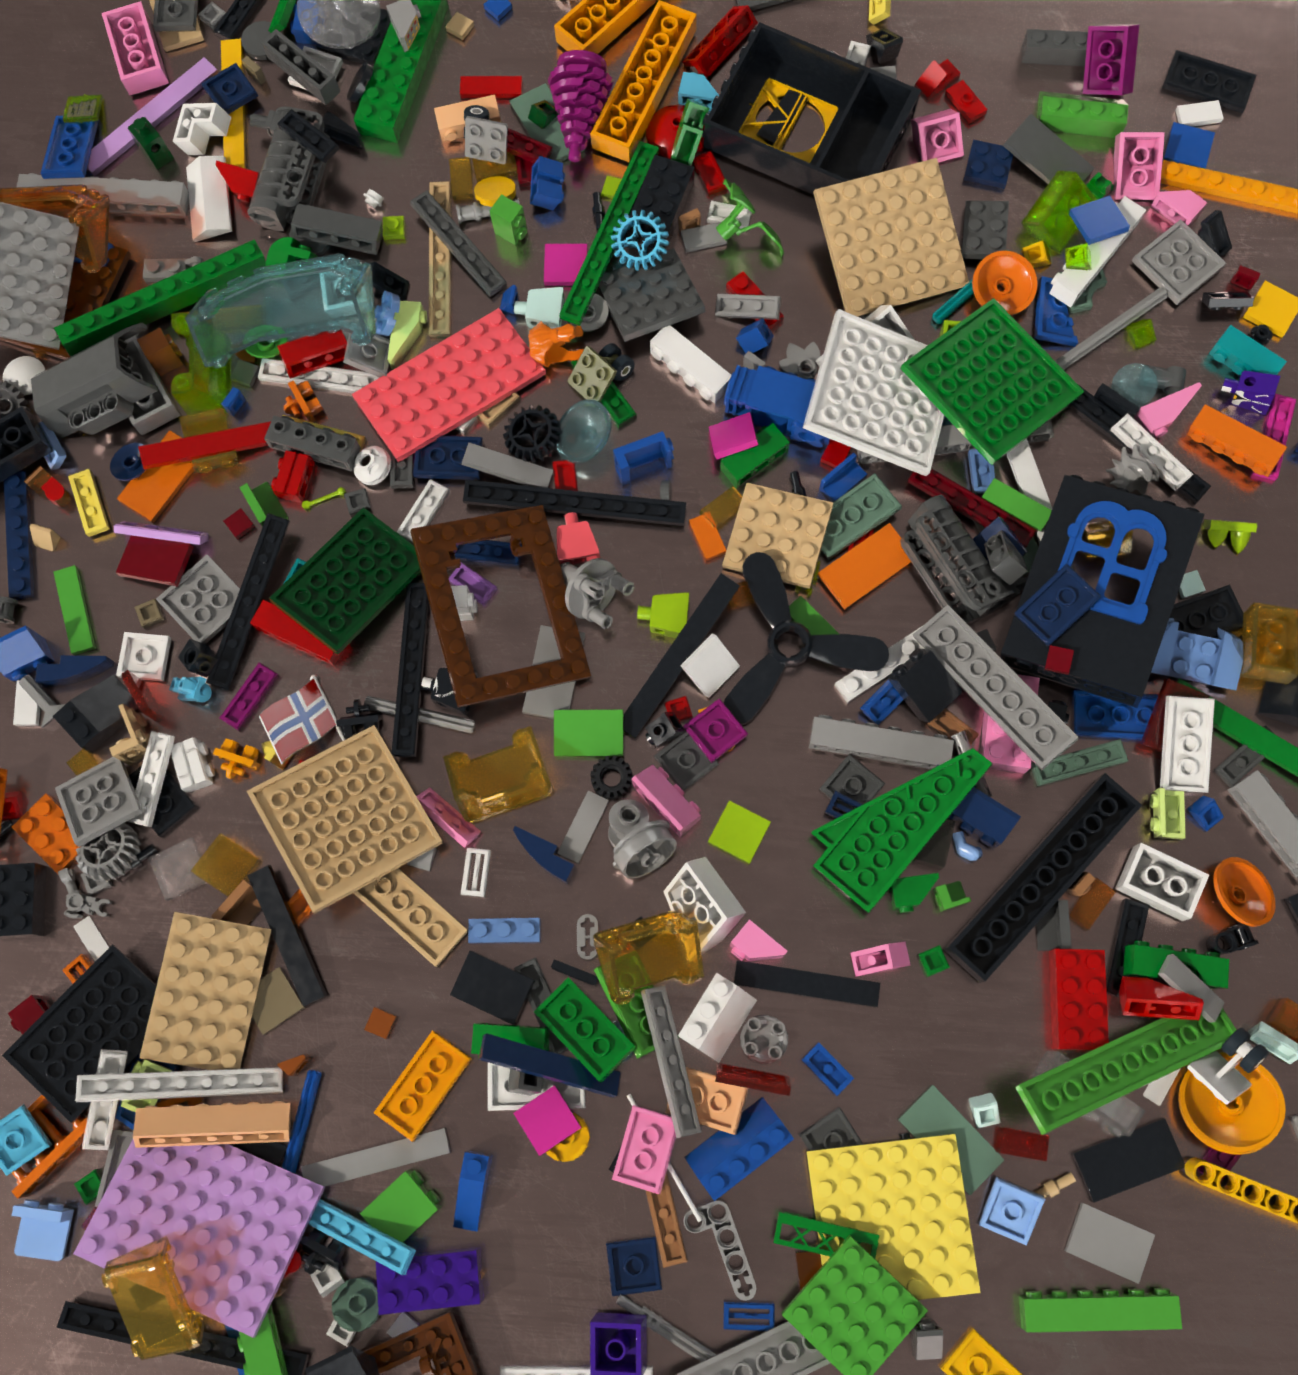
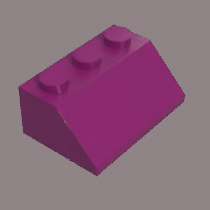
(1111, 59)

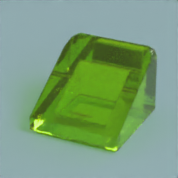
(1078, 257)
(1141, 332)

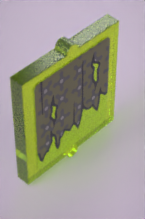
(82, 108)

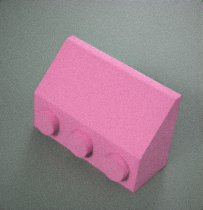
(666, 799)

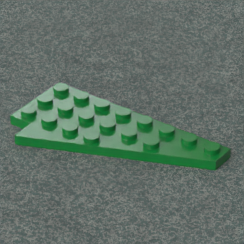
(883, 836)

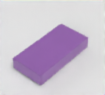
(478, 585)

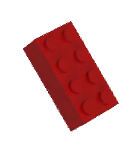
(1078, 999)

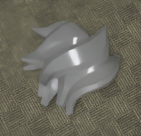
(1133, 471)

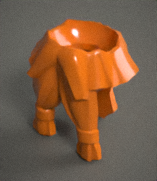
(548, 343)

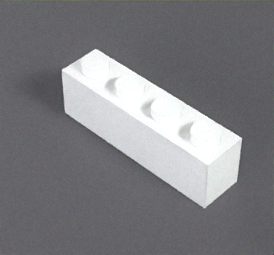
(690, 363)

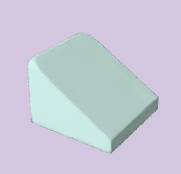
(984, 1110)

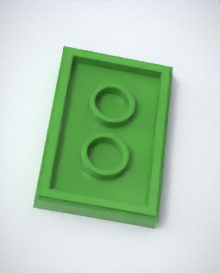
(589, 732)

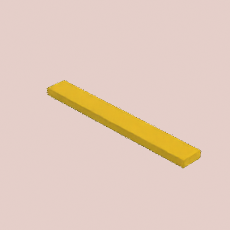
(235, 142)

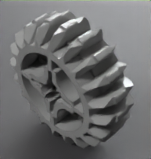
(111, 855)

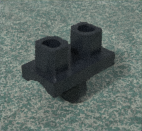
(348, 723)
(318, 1253)

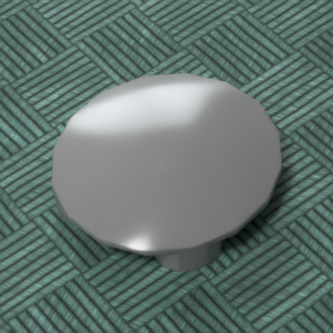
(764, 1039)

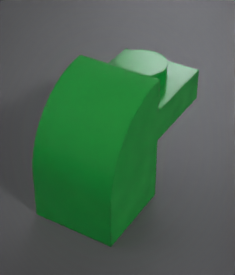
(288, 250)

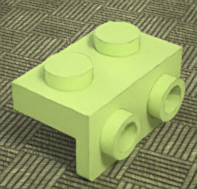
(1168, 814)

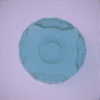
(1136, 383)

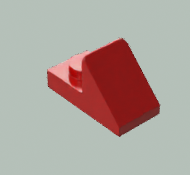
(937, 78)

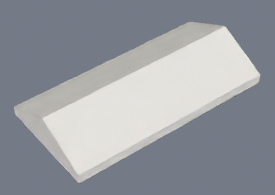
(208, 198)

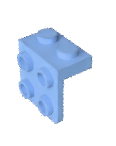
(42, 1230)

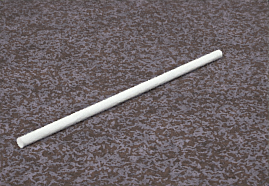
(676, 1178)

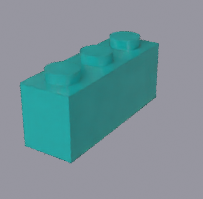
(1245, 353)

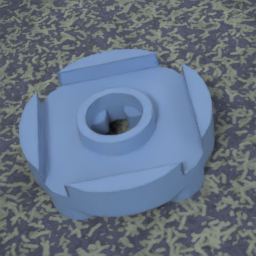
(385, 313)

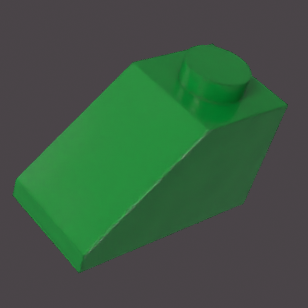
(911, 891)

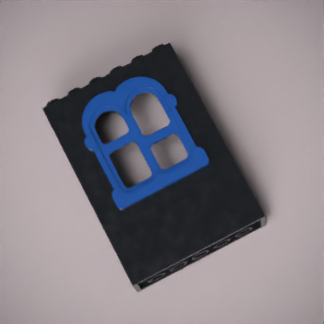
(1112, 640)

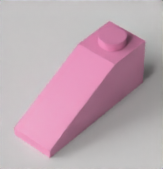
(1160, 414)

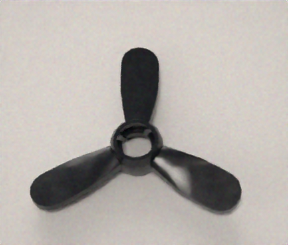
(839, 650)

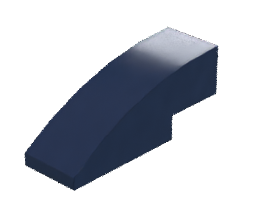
(72, 670)
(545, 855)

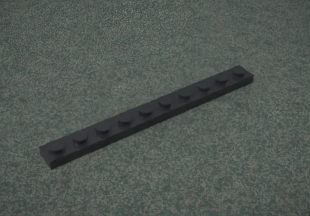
(575, 501)
(213, 1349)

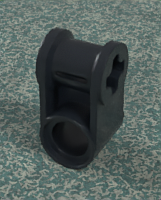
(1235, 938)

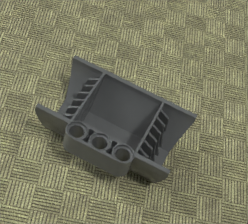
(90, 388)

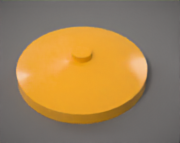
(1244, 1123)

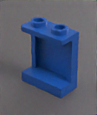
(641, 453)

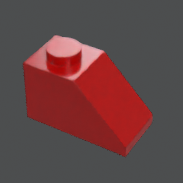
(240, 180)

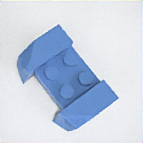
(1200, 657)

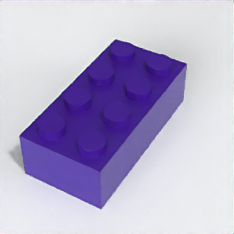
(432, 1282)

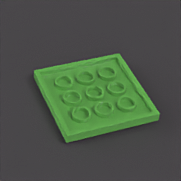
(854, 1311)

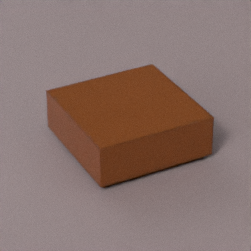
(380, 1023)

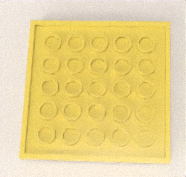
(908, 1197)

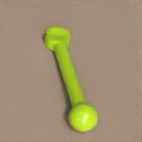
(307, 505)

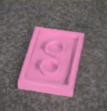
(645, 1150)

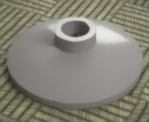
(599, 313)

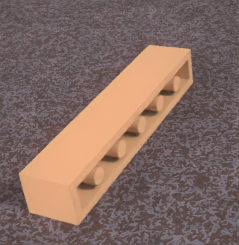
(212, 1124)

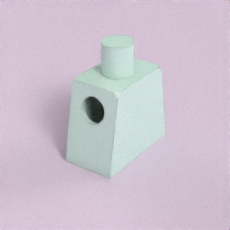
(542, 306)

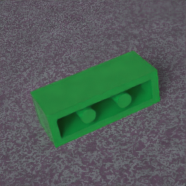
(749, 462)
(527, 1035)

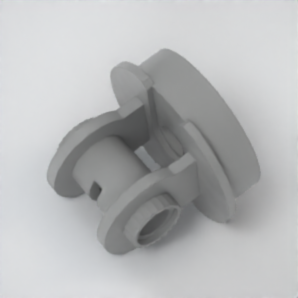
(638, 843)

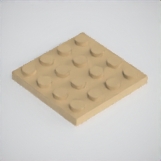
(781, 526)

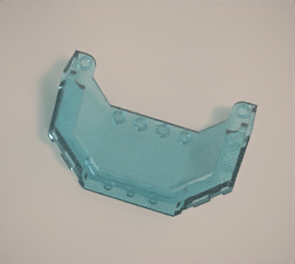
(285, 303)

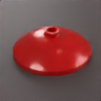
(662, 131)

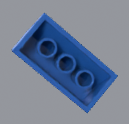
(729, 1158)

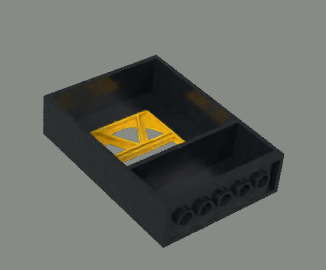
(859, 106)

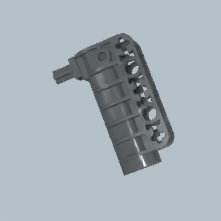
(284, 172)
(955, 562)

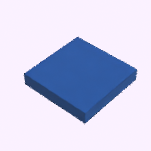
(1188, 145)
(1099, 220)

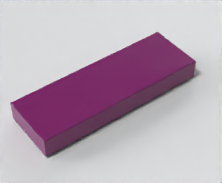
(249, 696)

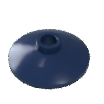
(127, 463)

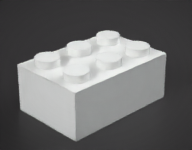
(1162, 882)

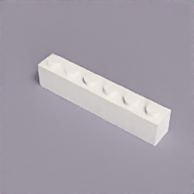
(1072, 282)

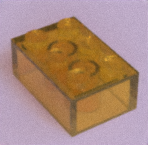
(1270, 643)

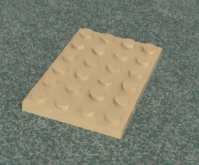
(205, 993)

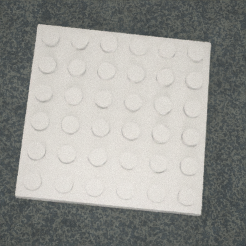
(869, 400)

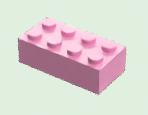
(135, 48)
(999, 747)

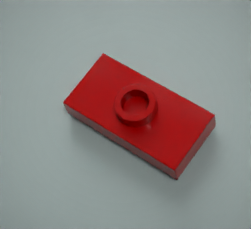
(966, 101)

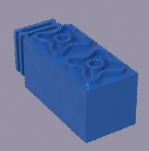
(774, 399)

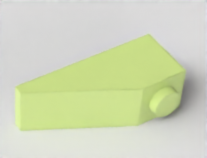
(406, 330)

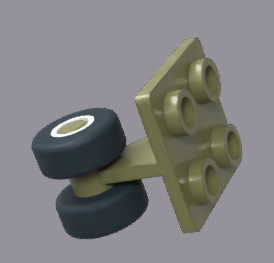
(596, 371)

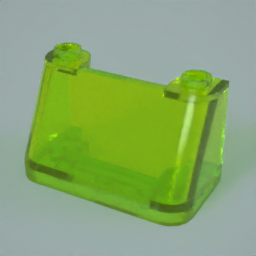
(203, 386)

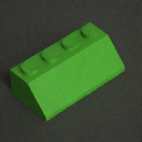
(1082, 114)

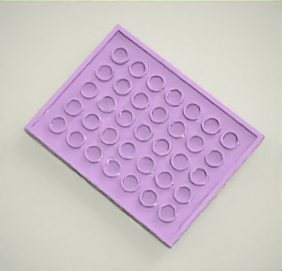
(226, 1219)

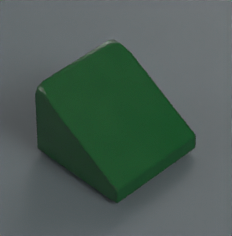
(542, 114)

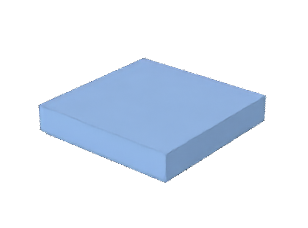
(1011, 1210)

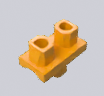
(228, 753)

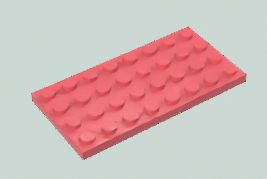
(448, 384)

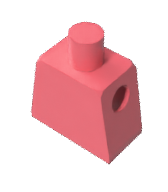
(575, 541)

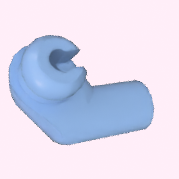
(964, 849)

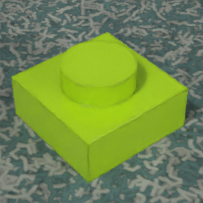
(393, 227)

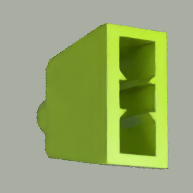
(666, 614)

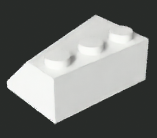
(705, 899)

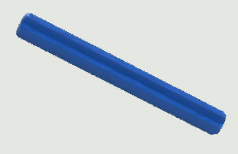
(301, 1120)

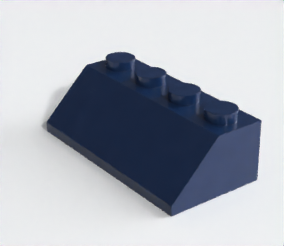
(985, 817)

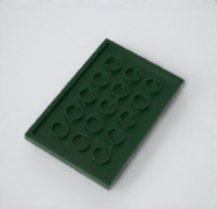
(348, 581)

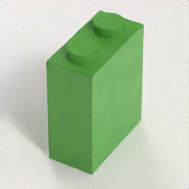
(402, 1207)

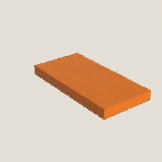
(156, 487)
(865, 566)

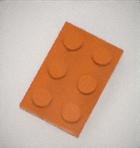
(48, 833)

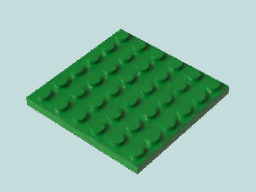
(992, 380)

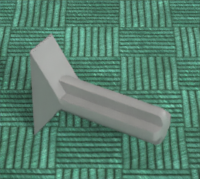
(40, 698)

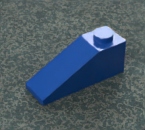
(472, 1190)

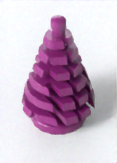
(579, 94)

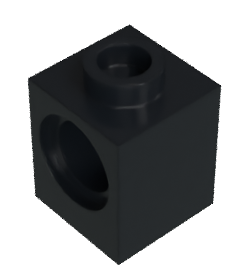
(198, 658)

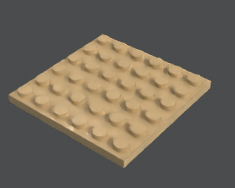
(891, 237)
(344, 818)

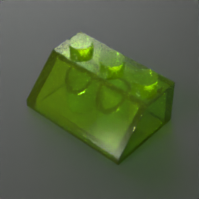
(1050, 215)

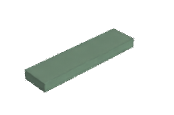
(1081, 762)

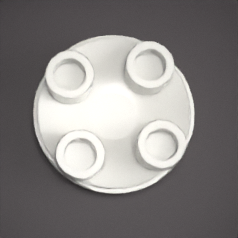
(21, 371)

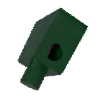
(145, 136)

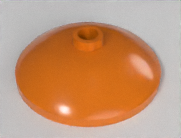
(1012, 273)
(1244, 892)

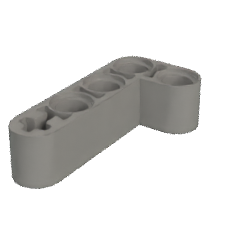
(726, 1249)

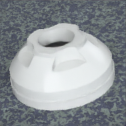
(377, 468)

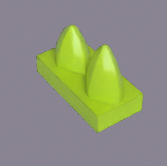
(1239, 532)

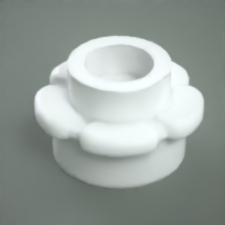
(373, 198)

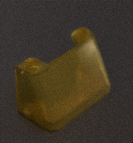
(499, 778)
(649, 953)
(152, 1302)

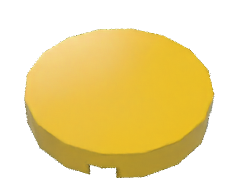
(491, 188)
(572, 1146)

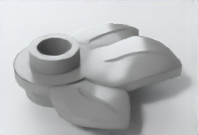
(799, 358)

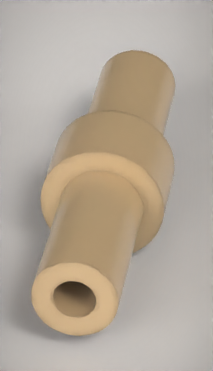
(1051, 1188)

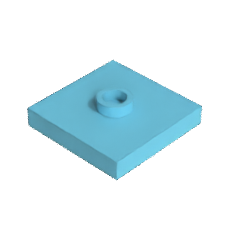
(20, 1139)

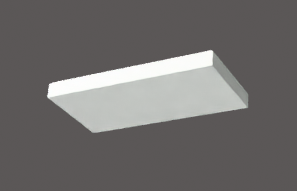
(1187, 744)
(502, 1100)

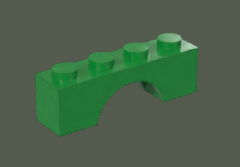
(1146, 962)

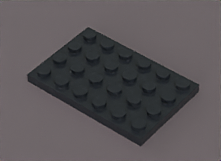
(99, 1011)

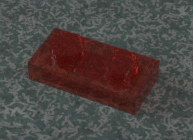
(1022, 1144)

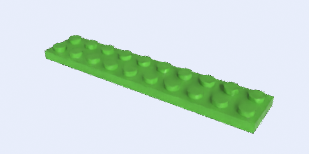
(1120, 1068)

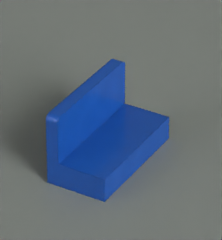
(842, 478)

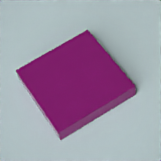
(715, 730)

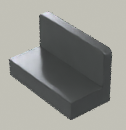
(1054, 928)

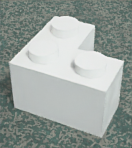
(197, 124)

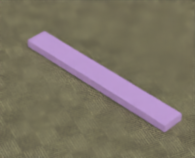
(154, 111)

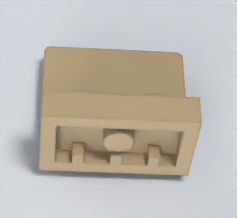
(134, 748)

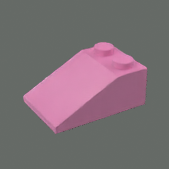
(1138, 165)

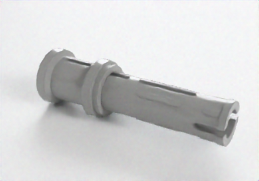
(474, 211)

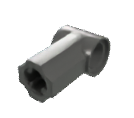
(1170, 379)

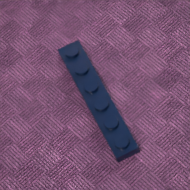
(19, 537)

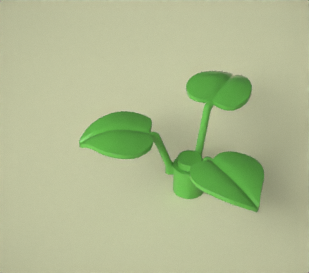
(731, 224)

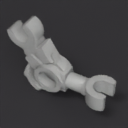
(78, 901)

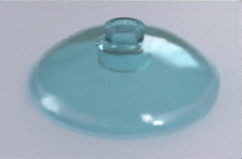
(585, 431)

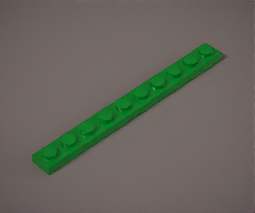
(601, 250)

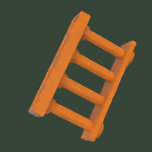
(46, 1163)

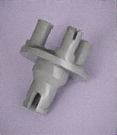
(592, 589)

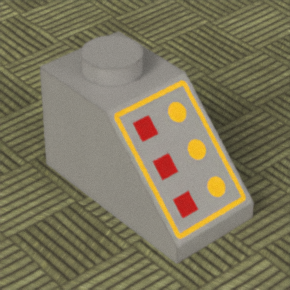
(405, 21)

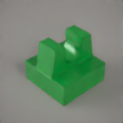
(1100, 186)

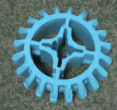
(649, 238)

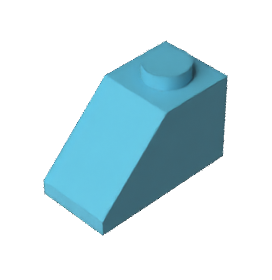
(696, 88)

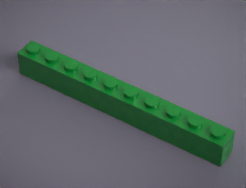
(160, 298)

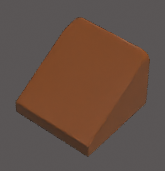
(294, 1066)

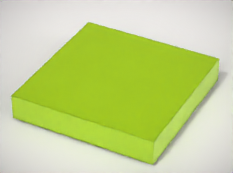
(739, 832)

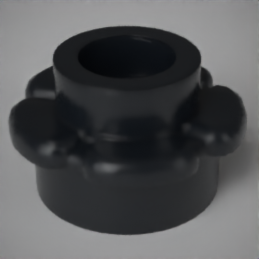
(1267, 334)

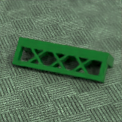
(821, 1227)

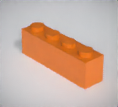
(1236, 441)

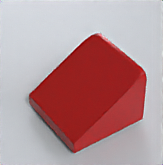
(13, 805)

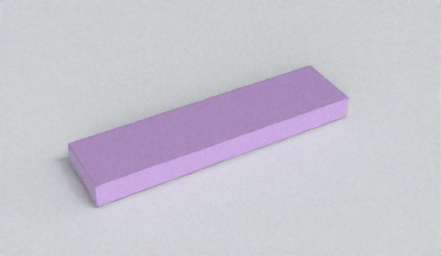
(161, 532)

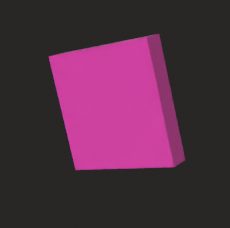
(563, 263)
(733, 435)
(547, 1120)

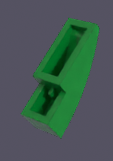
(689, 132)

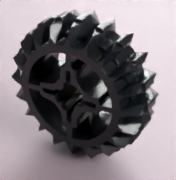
(549, 430)

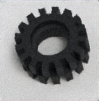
(611, 791)

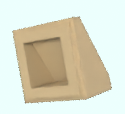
(44, 537)

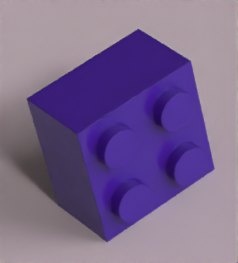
(618, 1344)

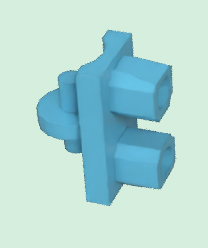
(191, 689)

